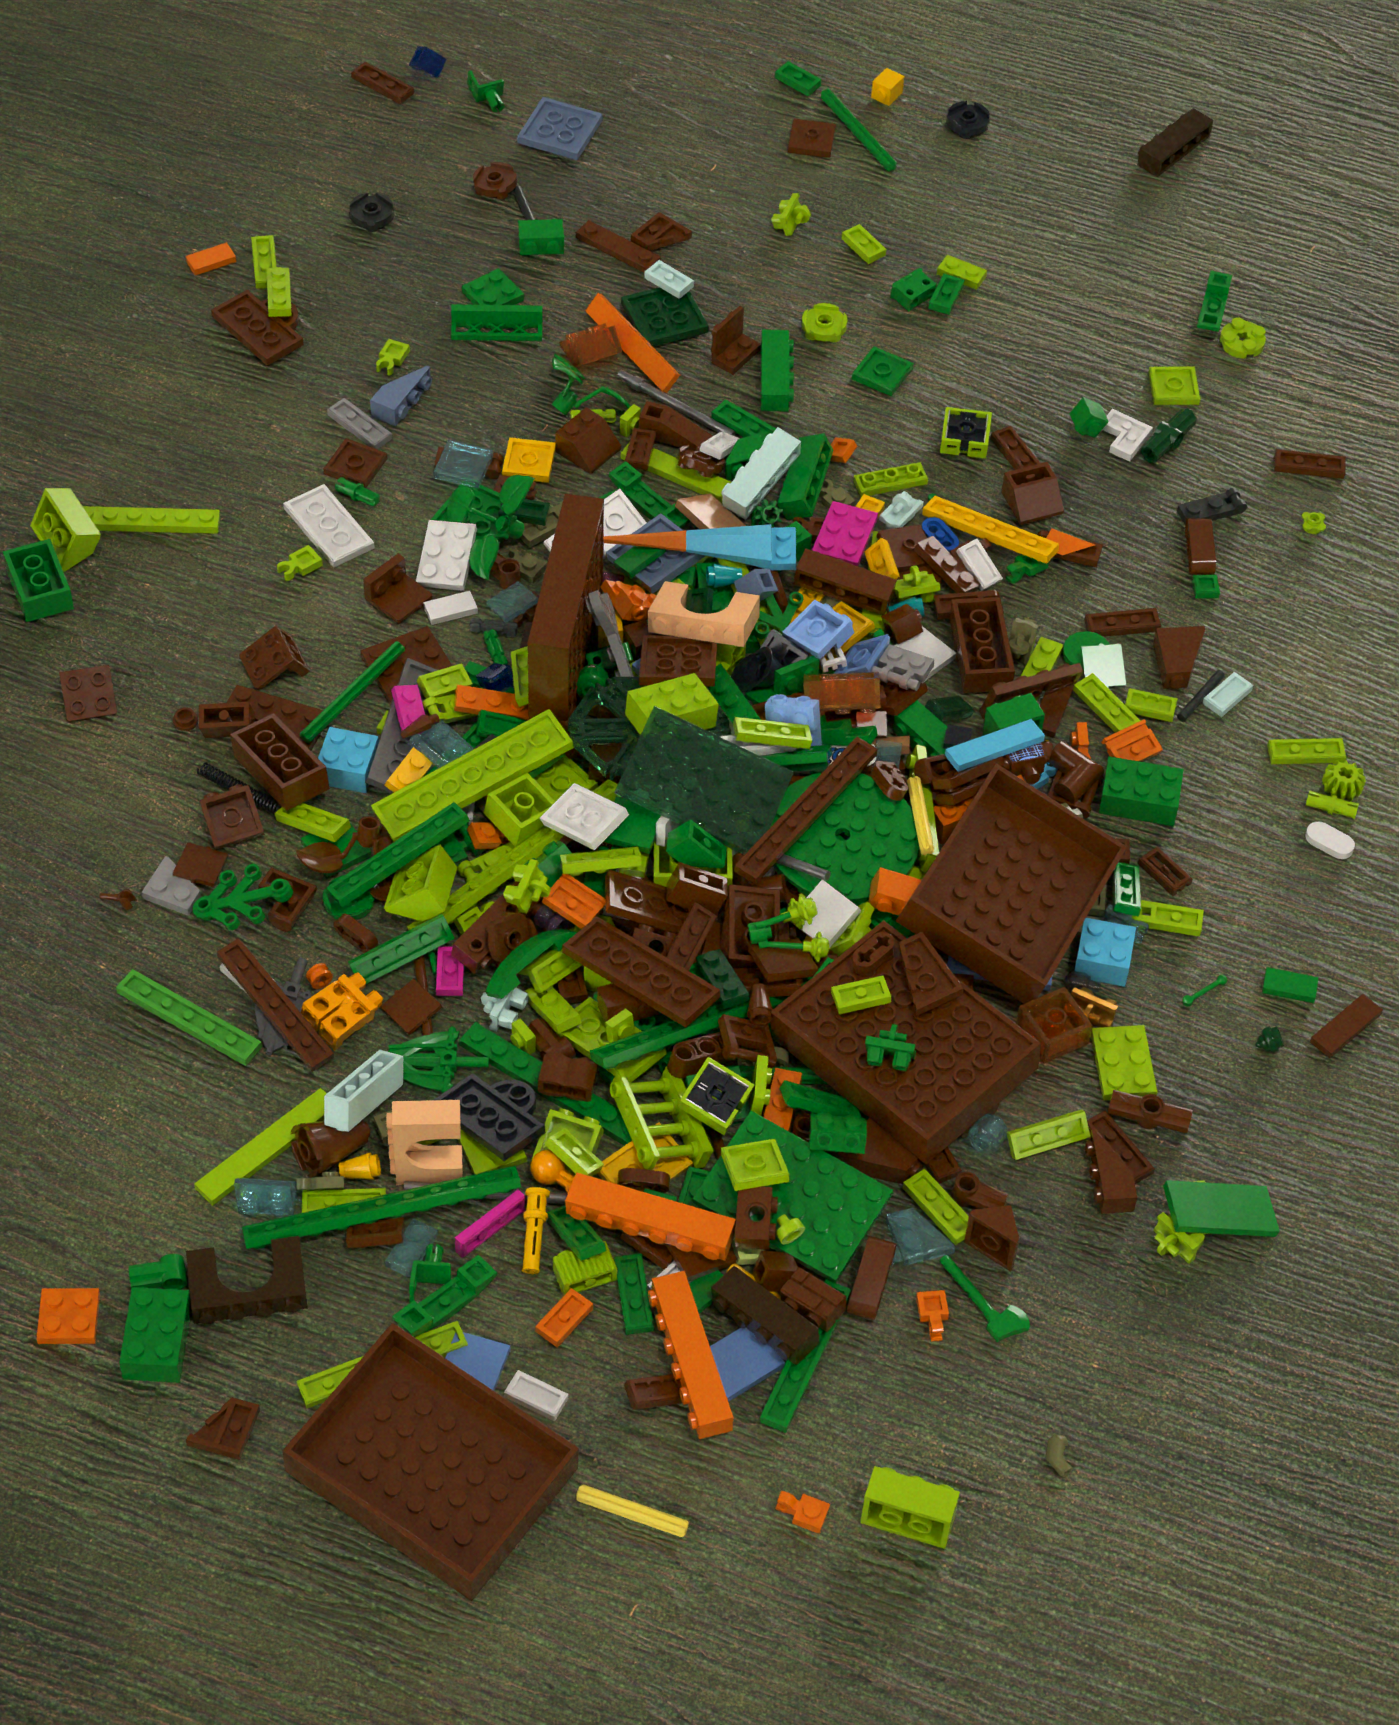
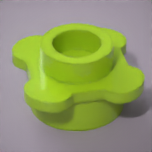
(1313, 522)

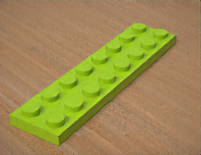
(474, 774)

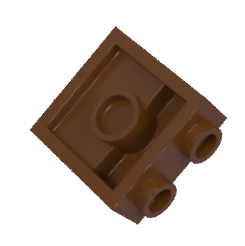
(231, 816)

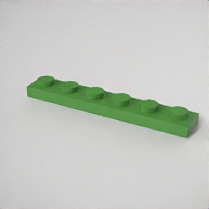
(189, 1017)

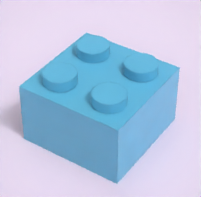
(348, 758)
(1105, 951)

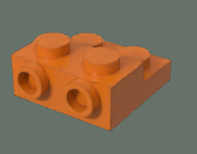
(628, 600)

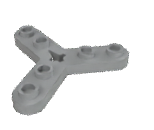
(604, 615)

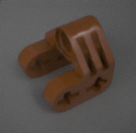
(890, 780)

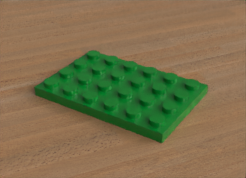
(822, 1191)

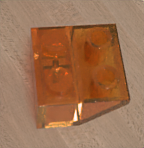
(591, 346)

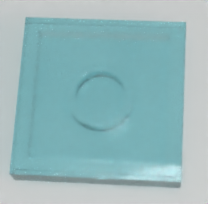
(463, 463)

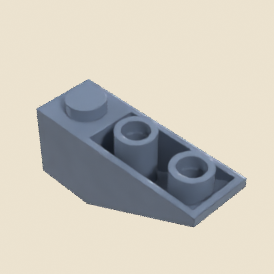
(398, 396)

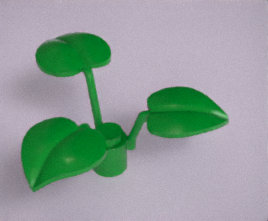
(567, 398)
(484, 552)

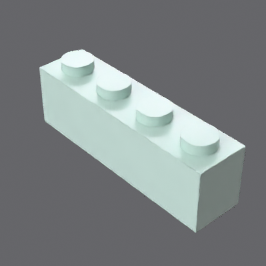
(760, 473)
(363, 1090)

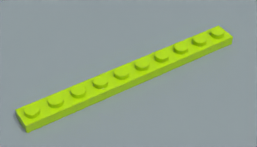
(502, 870)

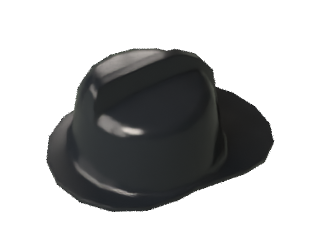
(756, 670)

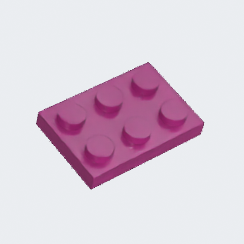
(845, 532)

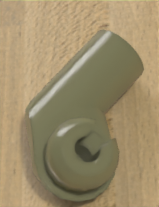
(1054, 1455)

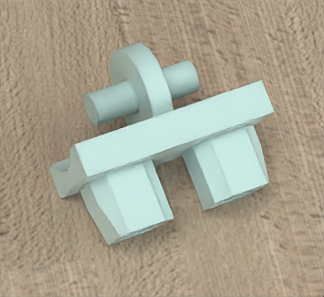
(900, 511)
(500, 1008)

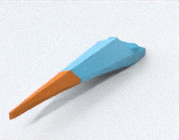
(749, 545)

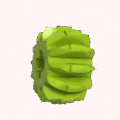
(1343, 780)

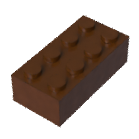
(981, 643)
(280, 761)

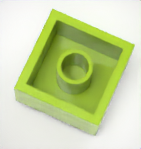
(518, 808)

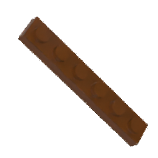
(275, 1005)

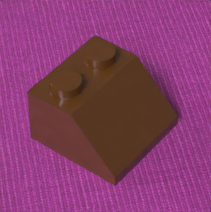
(586, 441)

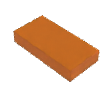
(210, 259)

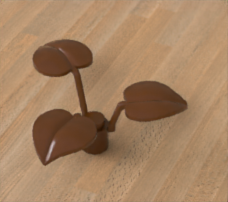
(327, 857)

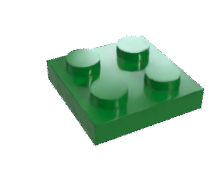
(493, 289)

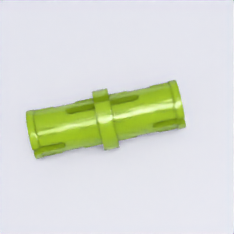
(1332, 804)

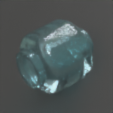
(988, 1134)

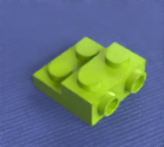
(586, 1130)

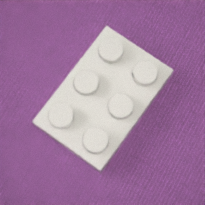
(446, 555)
(584, 816)

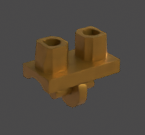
(1097, 1011)

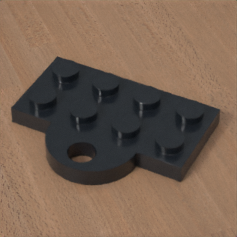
(496, 1117)

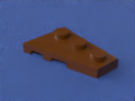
(927, 974)

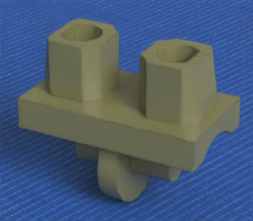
(1023, 639)

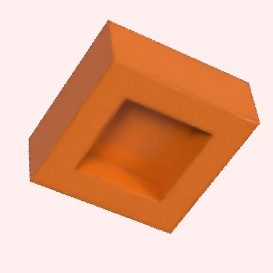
(842, 449)

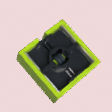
(966, 432)
(716, 1095)

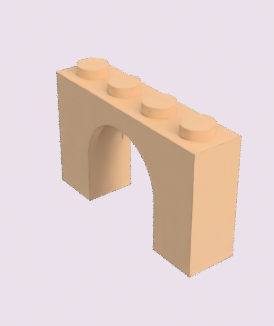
(729, 626)
(418, 1122)

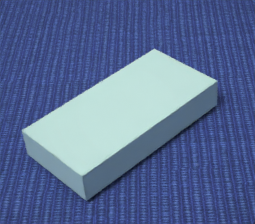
(1227, 694)

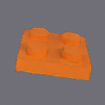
(68, 1316)

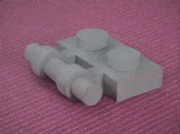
(903, 667)

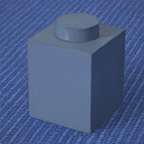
(757, 583)

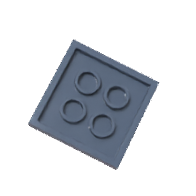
(559, 128)
(664, 567)

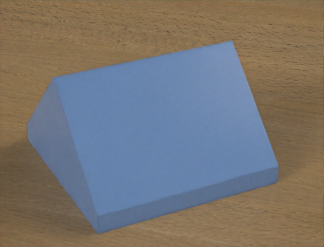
(864, 655)

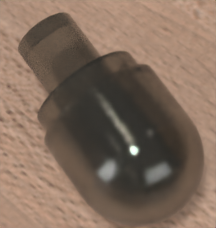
(1080, 980)

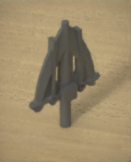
(267, 1032)

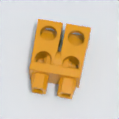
(341, 1009)

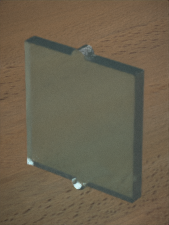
(512, 601)

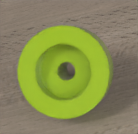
(789, 1229)

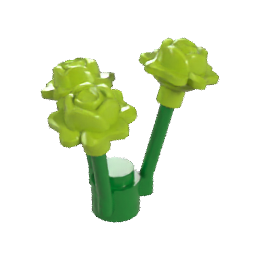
(797, 913)

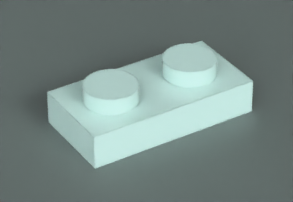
(669, 279)

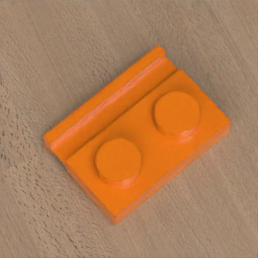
(1133, 743)
(574, 901)

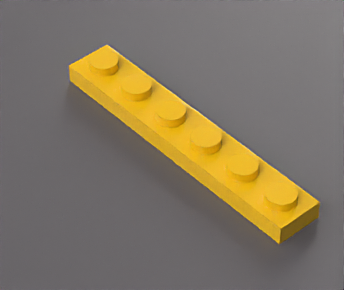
(992, 529)

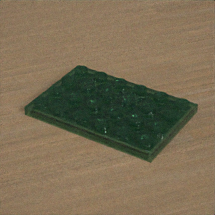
(705, 779)

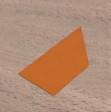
(1066, 542)

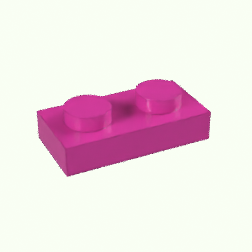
(407, 704)
(449, 974)

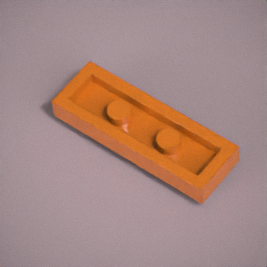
(474, 699)

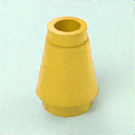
(361, 1167)

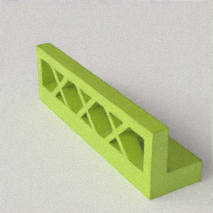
(553, 965)

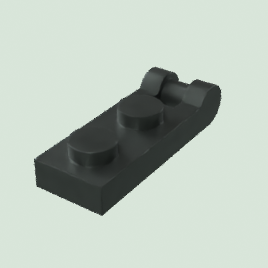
(1213, 507)

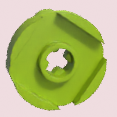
(816, 330)
(1253, 337)

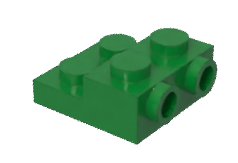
(837, 1133)

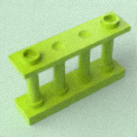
(688, 1127)

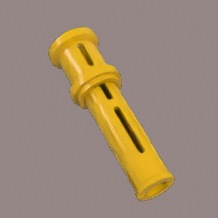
(535, 1217)

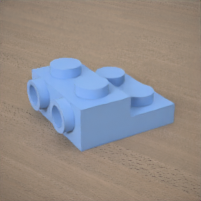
(819, 629)
(796, 711)

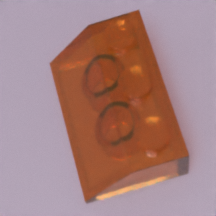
(844, 691)

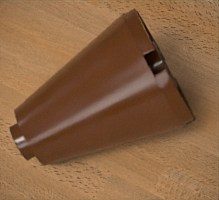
(322, 1146)

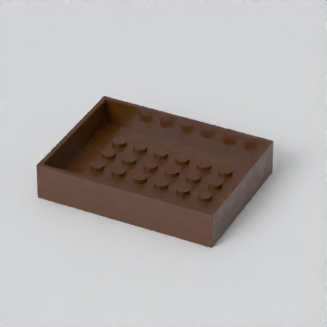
(562, 623)
(1012, 885)
(962, 1063)
(431, 1460)

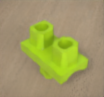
(790, 215)
(917, 584)
(530, 888)
(1176, 1242)

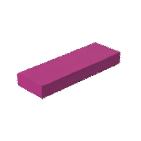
(490, 1223)

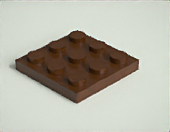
(418, 645)
(675, 657)

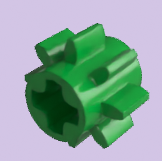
(762, 517)

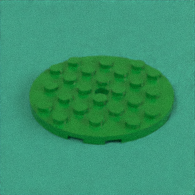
(878, 832)

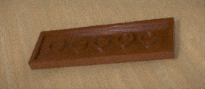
(641, 971)

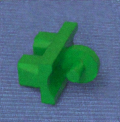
(891, 1045)

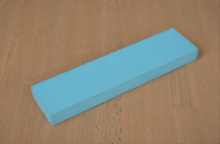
(994, 745)

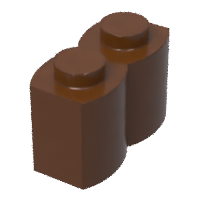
(567, 1077)

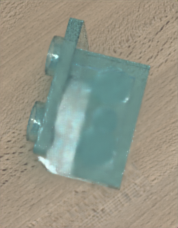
(265, 1196)

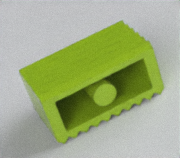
(583, 1274)

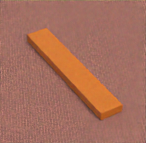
(634, 344)

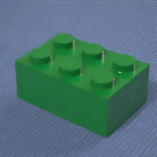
(38, 580)
(1141, 791)
(155, 1335)

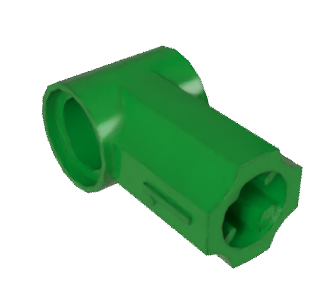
(166, 1273)

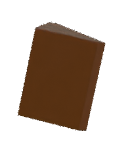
(994, 1234)

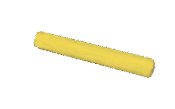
(920, 815)
(632, 1510)

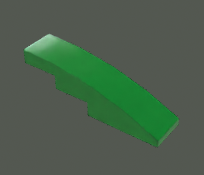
(841, 732)

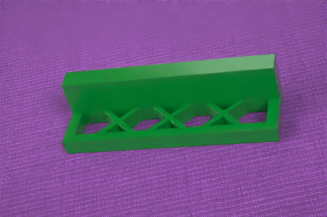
(496, 318)

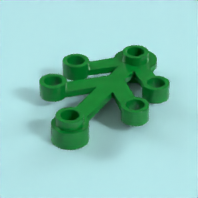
(777, 620)
(209, 906)

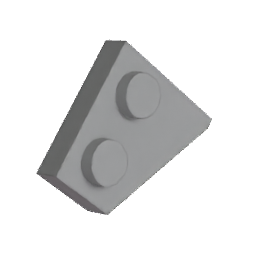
(171, 890)

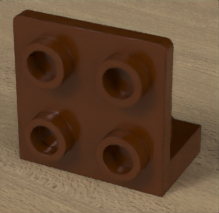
(730, 346)
(394, 591)
(272, 656)
(88, 693)

